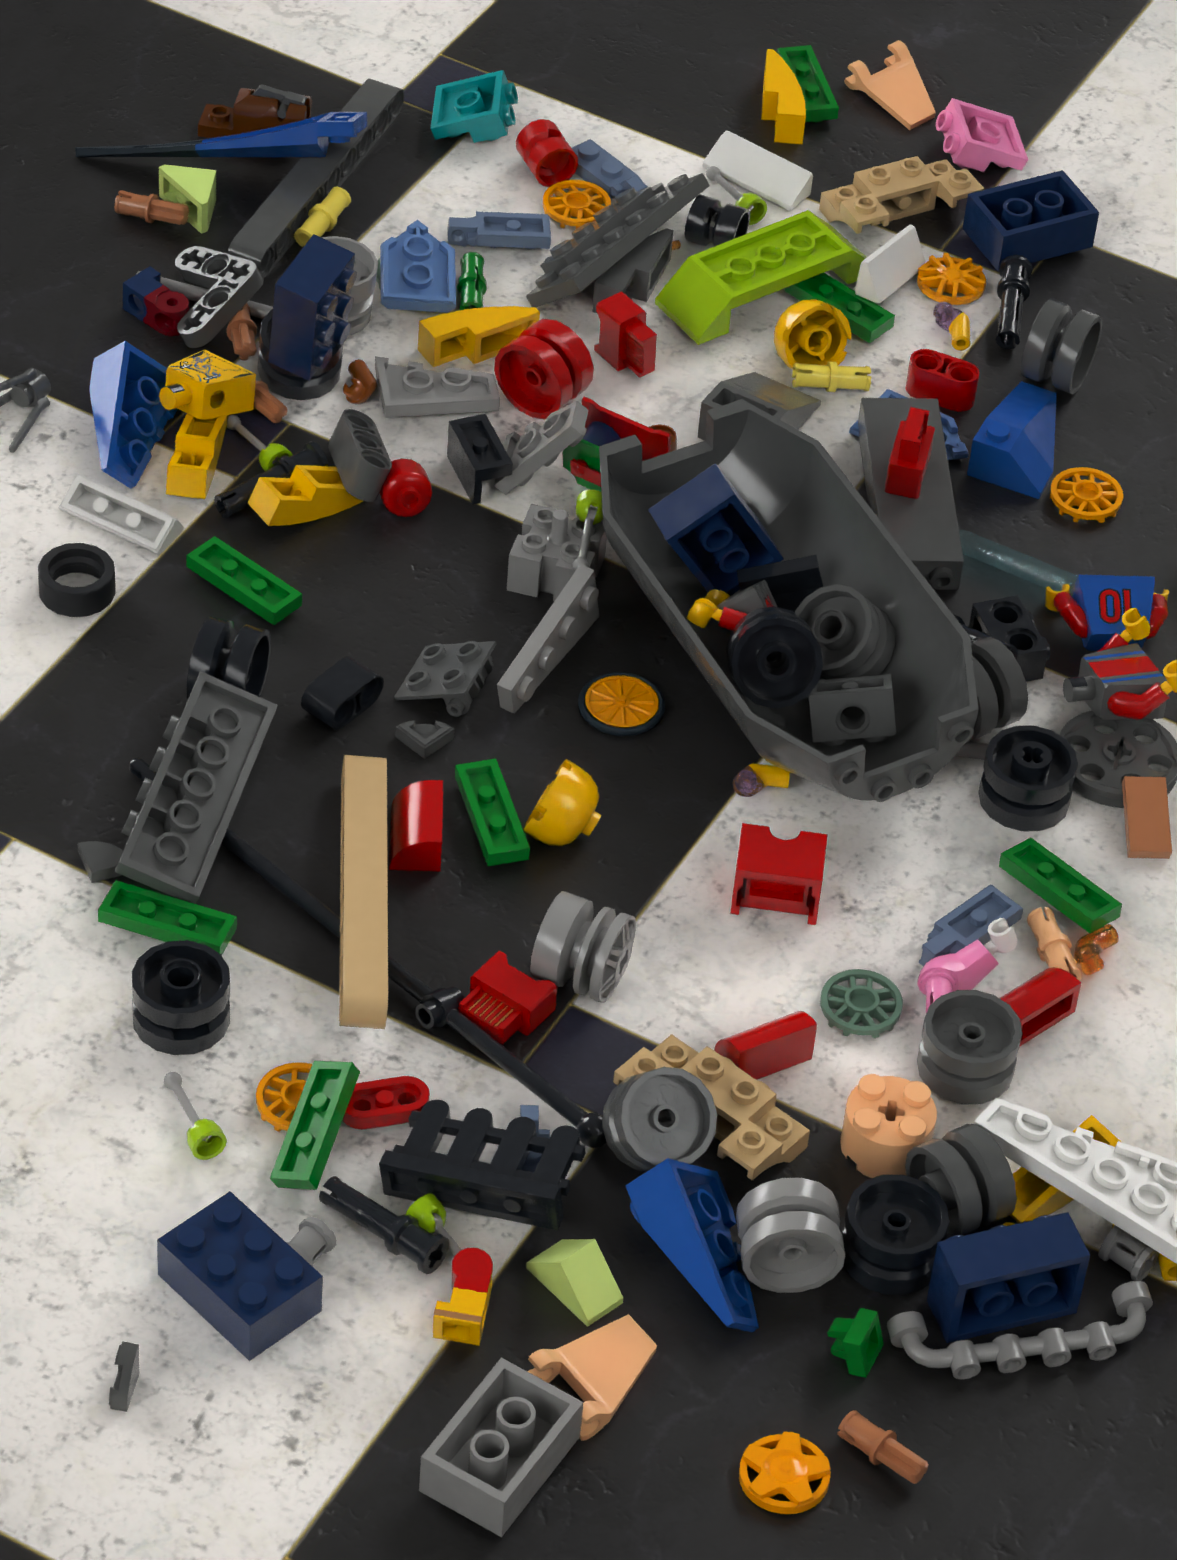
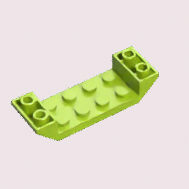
(751, 267)

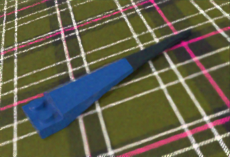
(295, 139)

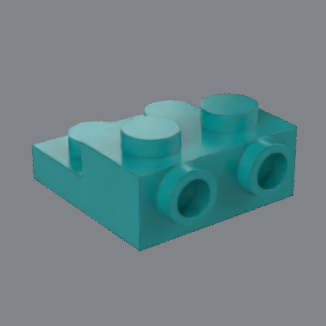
(475, 106)

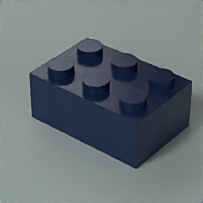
(1031, 219)
(312, 307)
(714, 530)
(239, 1275)
(1007, 1277)

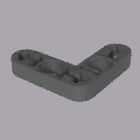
(205, 317)

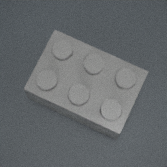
(500, 1447)

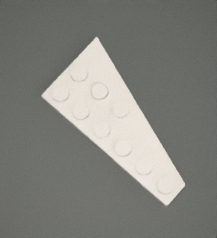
(1117, 1182)

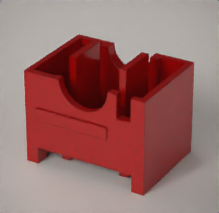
(779, 872)

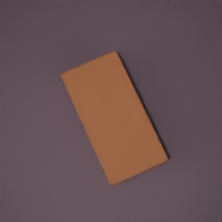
(1146, 817)

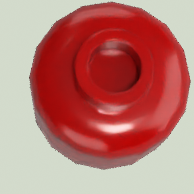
(406, 485)

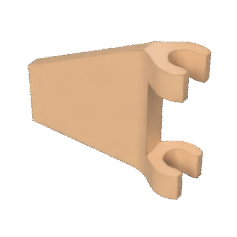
(895, 87)
(598, 1368)

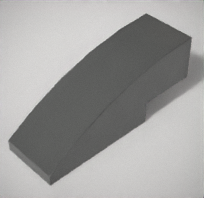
(638, 270)

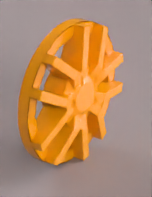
(574, 203)
(955, 278)
(1086, 494)
(286, 1099)

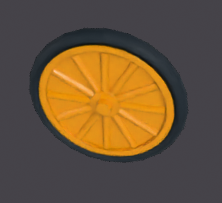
(621, 704)

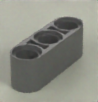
(359, 455)

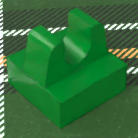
(857, 1341)

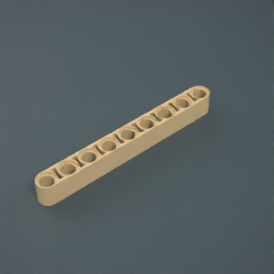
(363, 893)

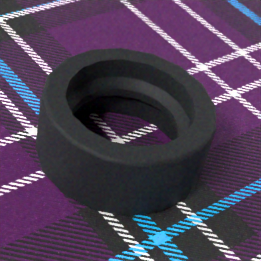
(76, 559)

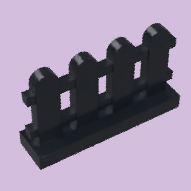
(476, 1186)

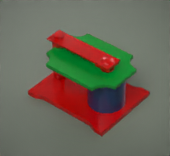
(603, 428)

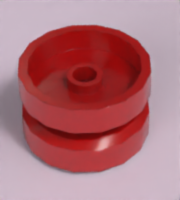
(544, 368)

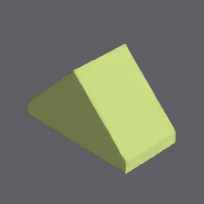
(192, 188)
(578, 1278)

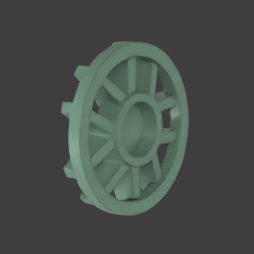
(861, 1003)

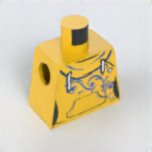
(208, 386)

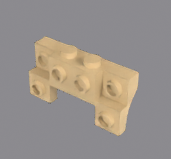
(896, 192)
(747, 1119)

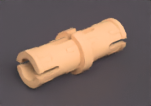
(1052, 943)

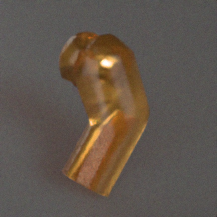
(1091, 945)

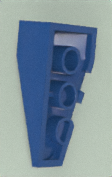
(127, 410)
(1017, 442)
(690, 1222)

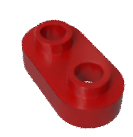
(381, 1101)

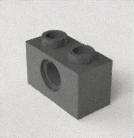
(869, 693)

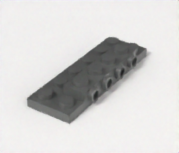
(609, 238)
(194, 788)

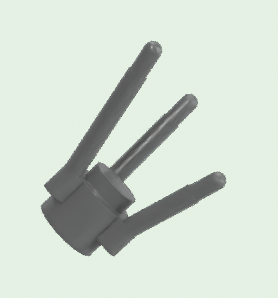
(27, 391)

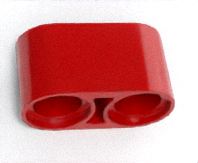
(942, 378)

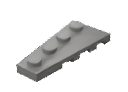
(552, 639)

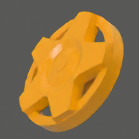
(784, 1472)

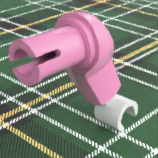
(967, 966)

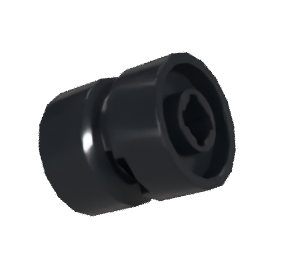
(729, 221)

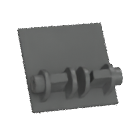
(449, 673)

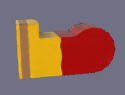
(471, 1285)

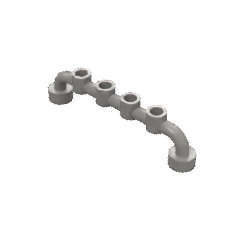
(1009, 1351)

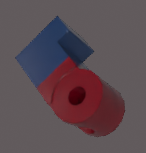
(154, 302)

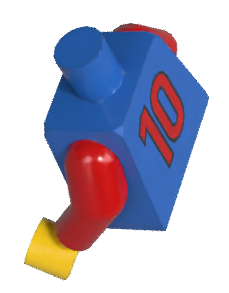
(1100, 602)

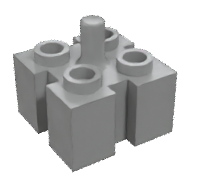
(546, 551)

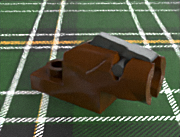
(254, 111)

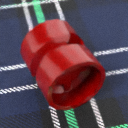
(546, 152)

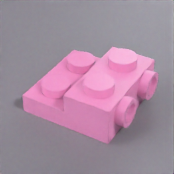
(980, 136)

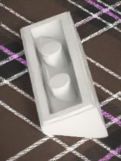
(760, 171)
(890, 266)
(120, 515)

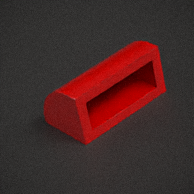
(417, 827)
(1043, 1001)
(771, 1045)

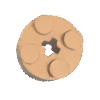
(885, 1122)

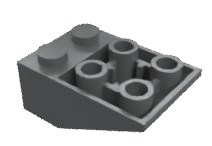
(766, 394)

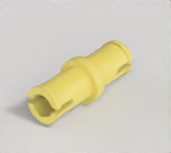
(323, 215)
(831, 376)

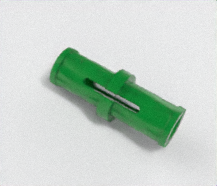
(471, 283)

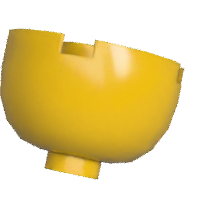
(811, 334)
(565, 807)

